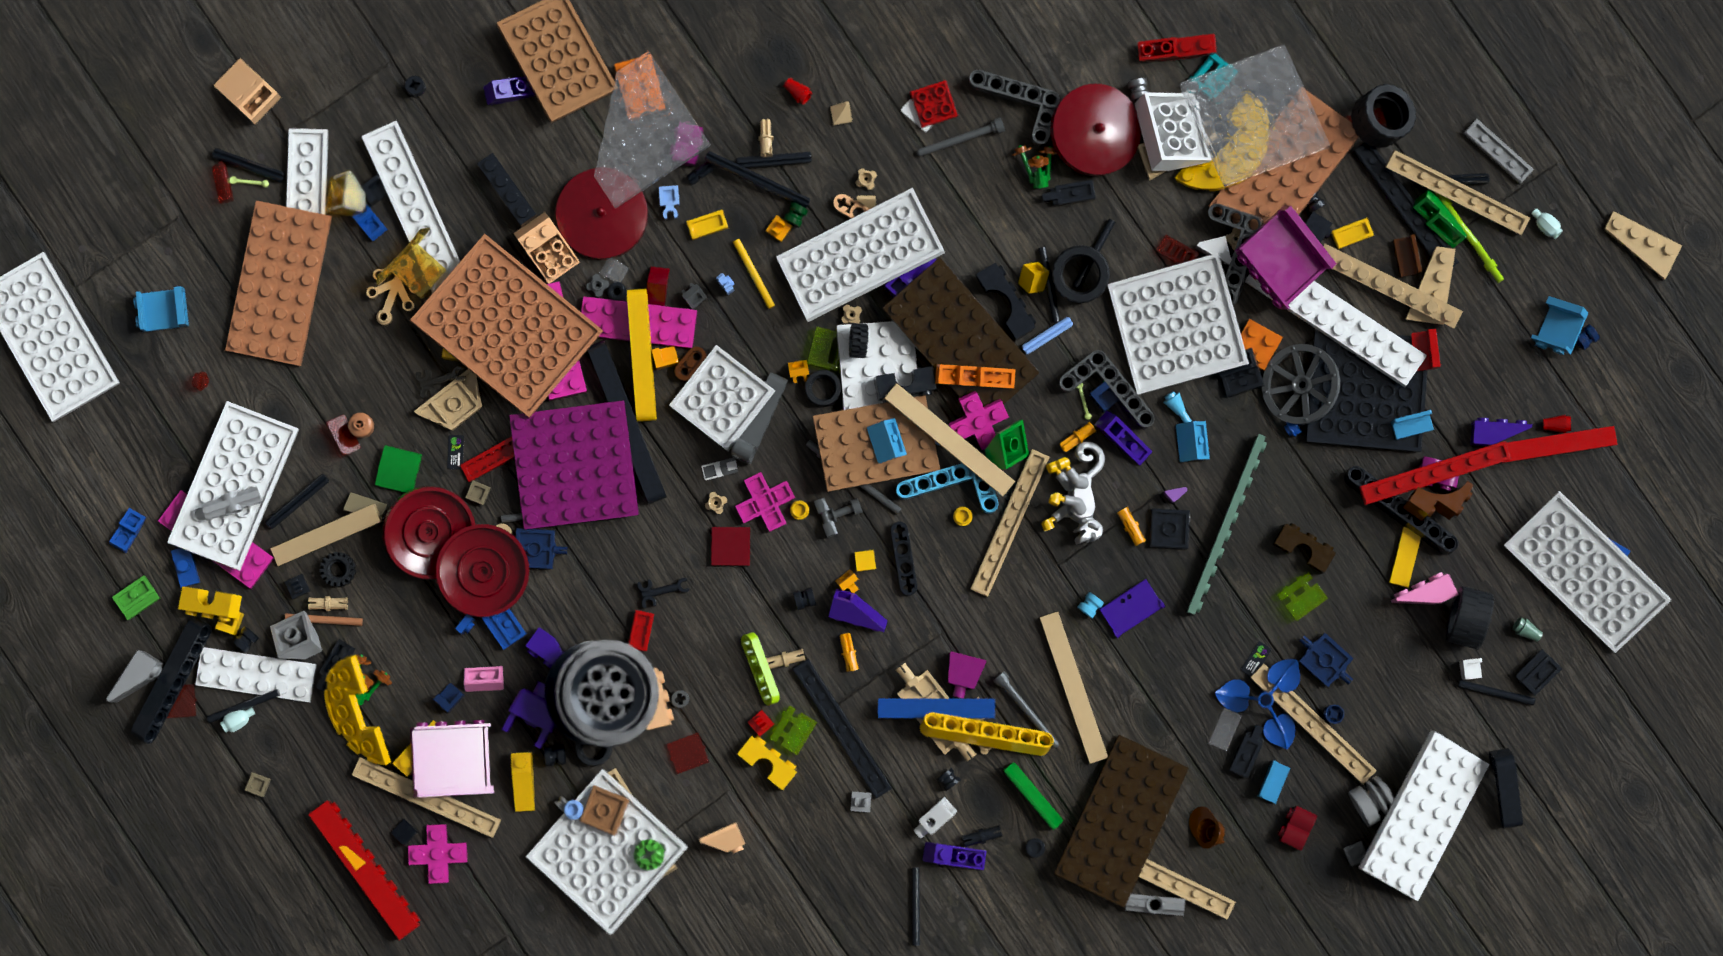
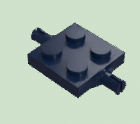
(539, 547)
(1326, 660)

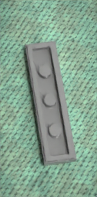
(1498, 151)

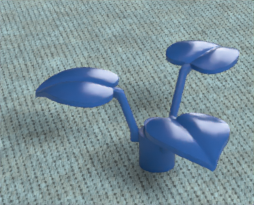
(1284, 676)

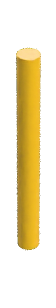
(754, 274)

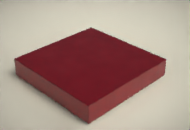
(730, 546)

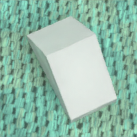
(1214, 246)

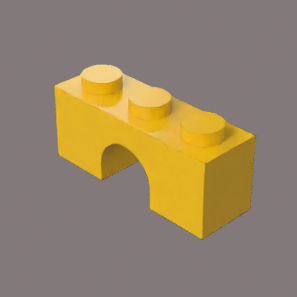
(196, 601)
(755, 750)

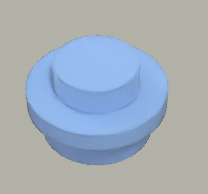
(573, 809)

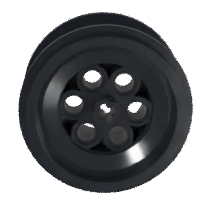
(573, 672)

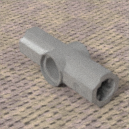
(231, 503)
(1169, 905)

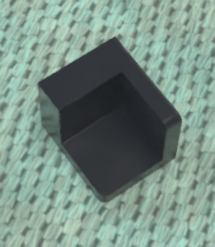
(374, 190)

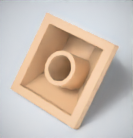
(726, 839)

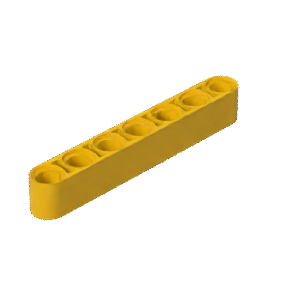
(641, 355)
(995, 732)

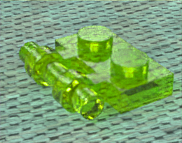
(1304, 602)
(798, 733)

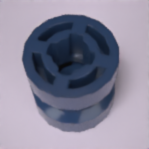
(1587, 337)
(1333, 714)

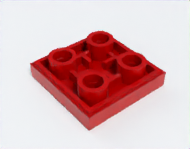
(933, 104)

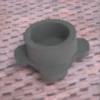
(597, 290)

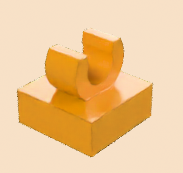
(778, 228)
(798, 368)
(847, 581)

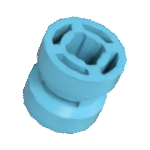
(1090, 605)

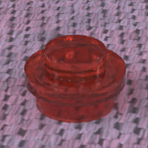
(200, 380)

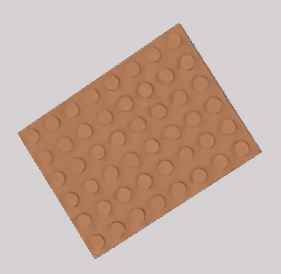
(506, 326)

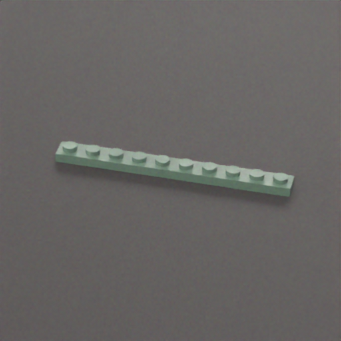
(1224, 532)

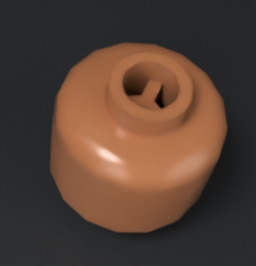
(365, 430)

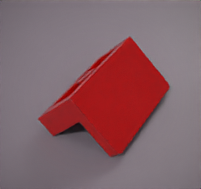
(1428, 344)

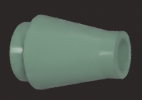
(1526, 629)

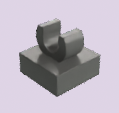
(693, 296)

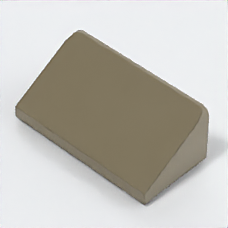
(356, 502)

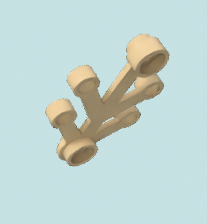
(395, 286)

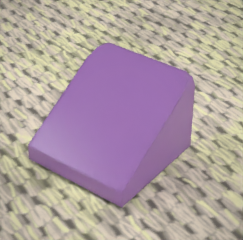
(1174, 494)

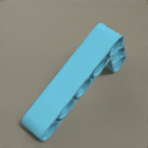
(951, 480)

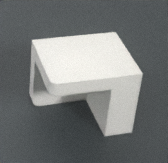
(1470, 669)

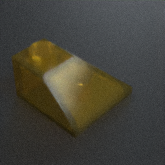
(345, 195)

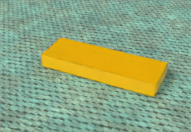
(1405, 558)

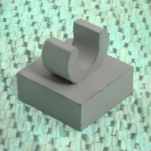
(860, 801)

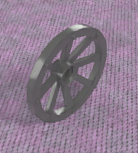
(1297, 384)

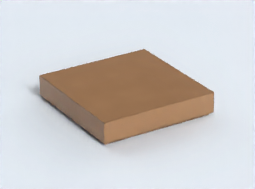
(604, 810)

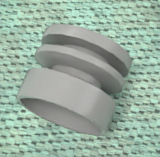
(1372, 801)

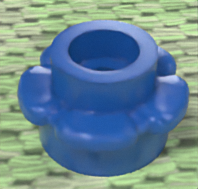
(1292, 429)

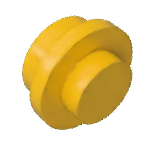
(799, 510)
(962, 516)

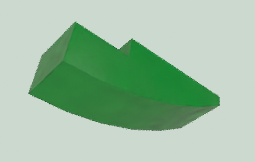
(1439, 218)

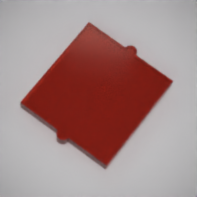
(185, 703)
(687, 753)

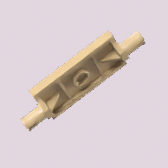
(927, 688)

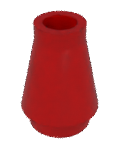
(799, 91)
(1559, 423)

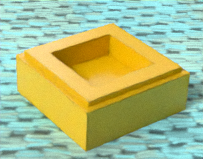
(865, 560)

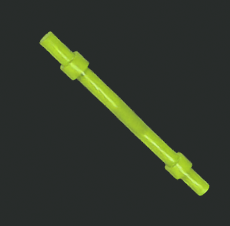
(1489, 264)

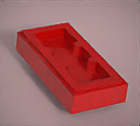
(641, 630)

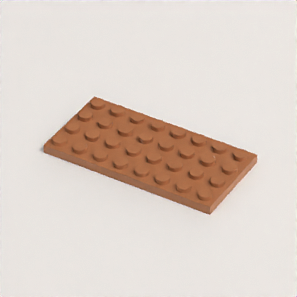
(1295, 181)
(278, 283)

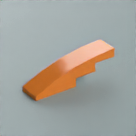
(975, 376)

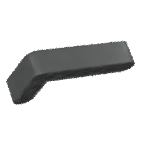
(1021, 97)
(1246, 231)
(1118, 379)
(747, 445)

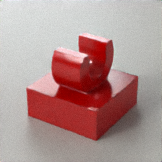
(760, 723)

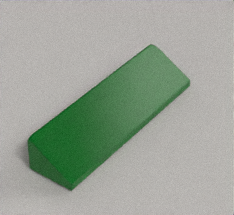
(1033, 796)

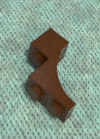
(1425, 503)

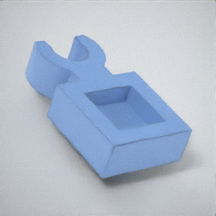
(669, 197)
(726, 283)

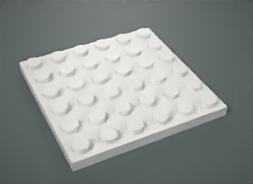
(1178, 324)
(600, 867)

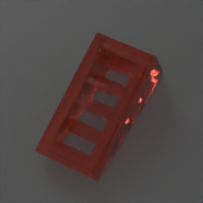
(1186, 249)

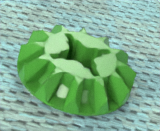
(657, 857)

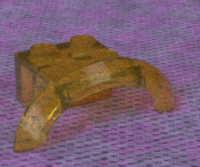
(415, 267)

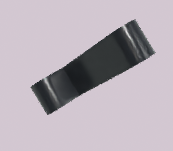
(1507, 787)

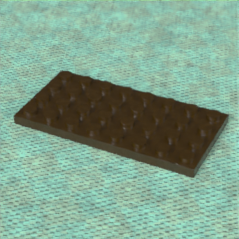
(957, 330)
(1121, 821)

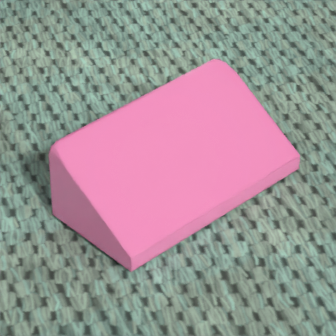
(483, 679)

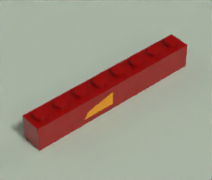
(364, 869)

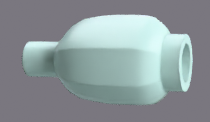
(1547, 224)
(236, 720)

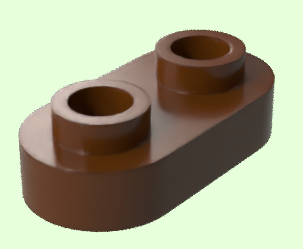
(689, 363)

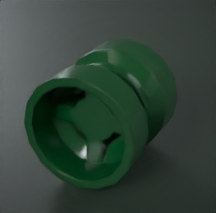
(795, 214)

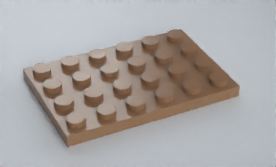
(556, 57)
(849, 454)

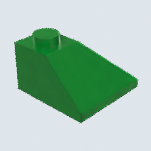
(1008, 446)

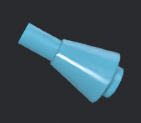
(1175, 403)

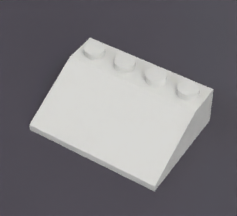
(1170, 132)

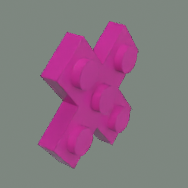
(979, 419)
(765, 502)
(437, 854)

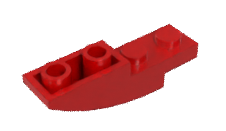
(1177, 48)

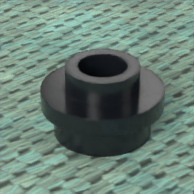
(611, 291)

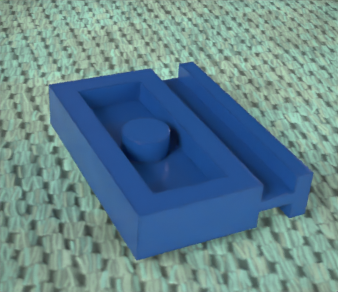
(505, 628)

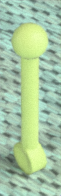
(233, 180)
(1087, 416)

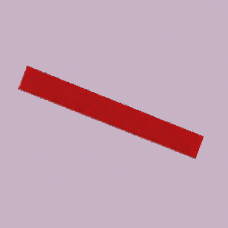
(1435, 473)

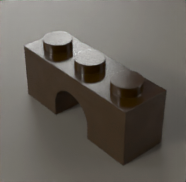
(1320, 554)

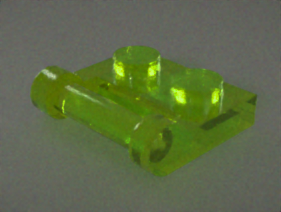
(821, 350)

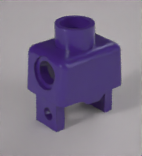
(533, 710)

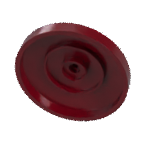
(1095, 129)
(593, 224)
(421, 525)
(482, 570)

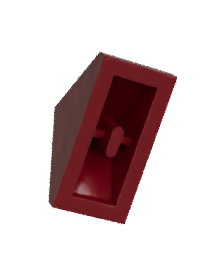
(657, 285)

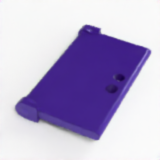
(1127, 612)

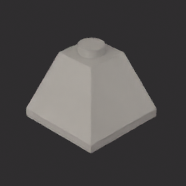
(295, 637)

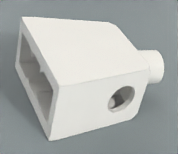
(940, 813)

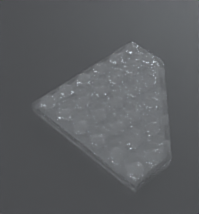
(644, 132)

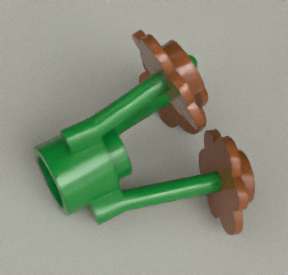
(1039, 178)
(381, 675)

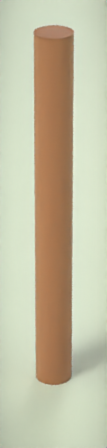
(332, 620)

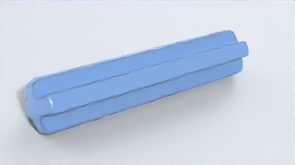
(1047, 335)

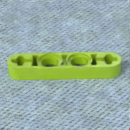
(759, 669)

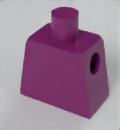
(964, 672)

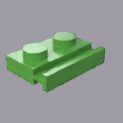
(136, 597)

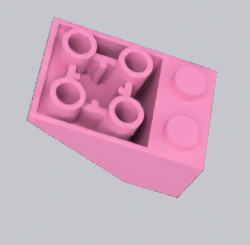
(1434, 592)

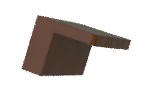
(1407, 256)

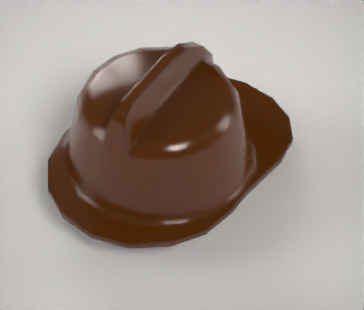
(1206, 828)

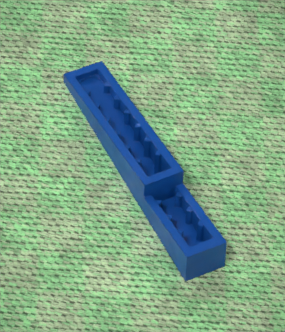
(921, 707)

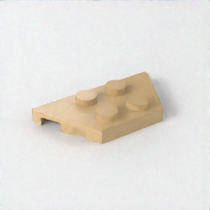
(453, 403)

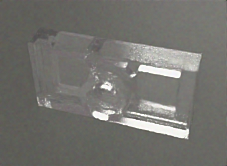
(1225, 729)

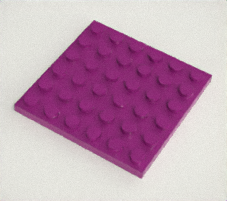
(574, 465)

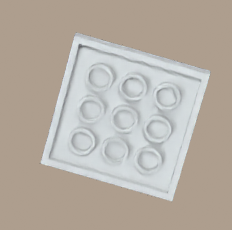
(722, 398)

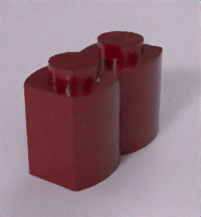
(1297, 828)

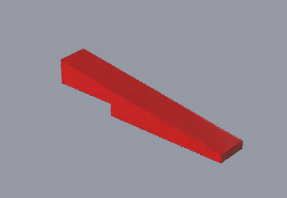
(1561, 444)
(489, 460)

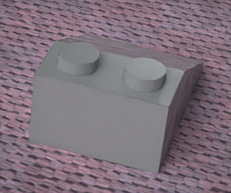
(139, 672)

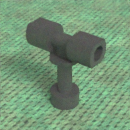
(830, 516)

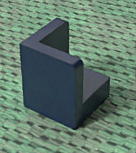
(1103, 397)
(449, 697)

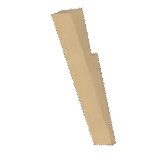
(326, 534)

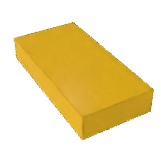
(707, 224)
(1352, 233)

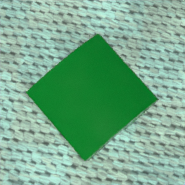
(398, 469)

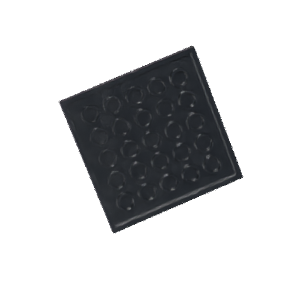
(1364, 403)

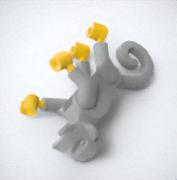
(1080, 499)

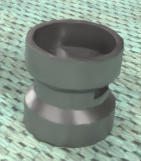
(1137, 88)

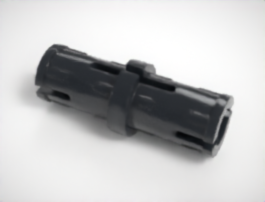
(982, 836)

